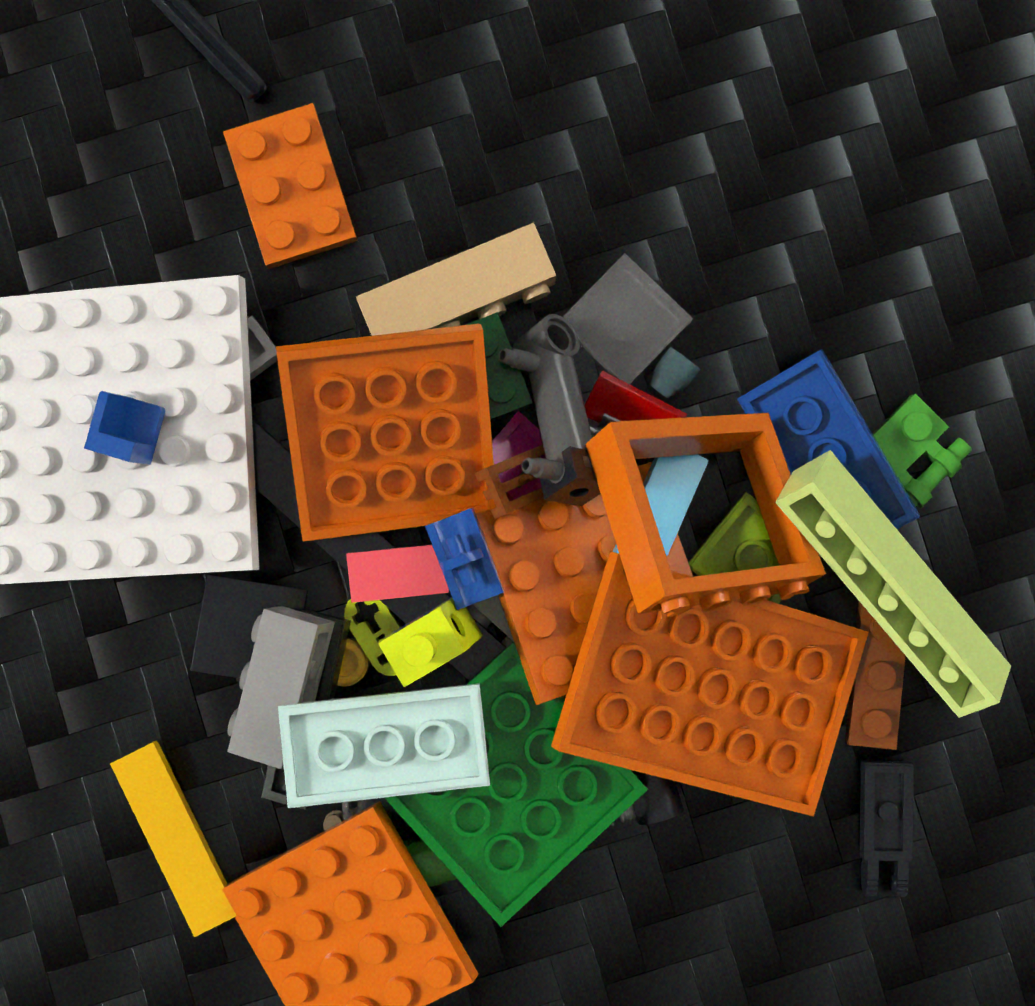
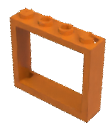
(636, 532)

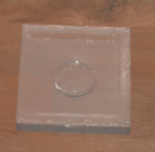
(626, 320)

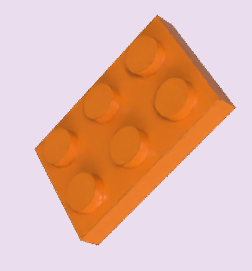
(290, 186)

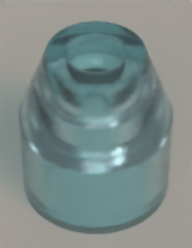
(673, 373)

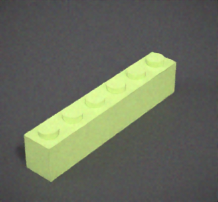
(894, 584)

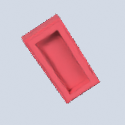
(395, 573)

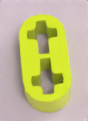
(367, 637)

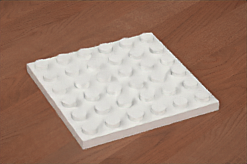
(105, 517)

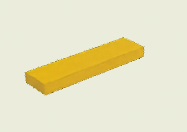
(174, 837)

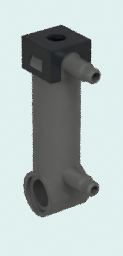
(548, 360)

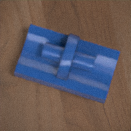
(465, 558)

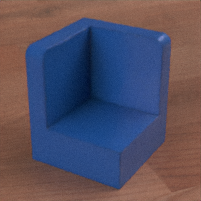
(125, 428)

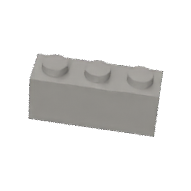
(281, 671)

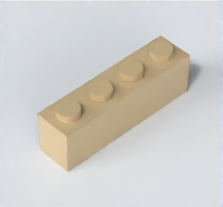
(463, 286)

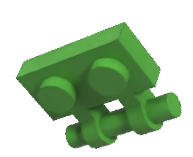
(914, 432)

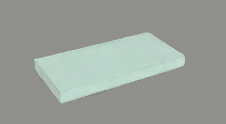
(383, 745)

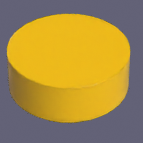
(354, 664)

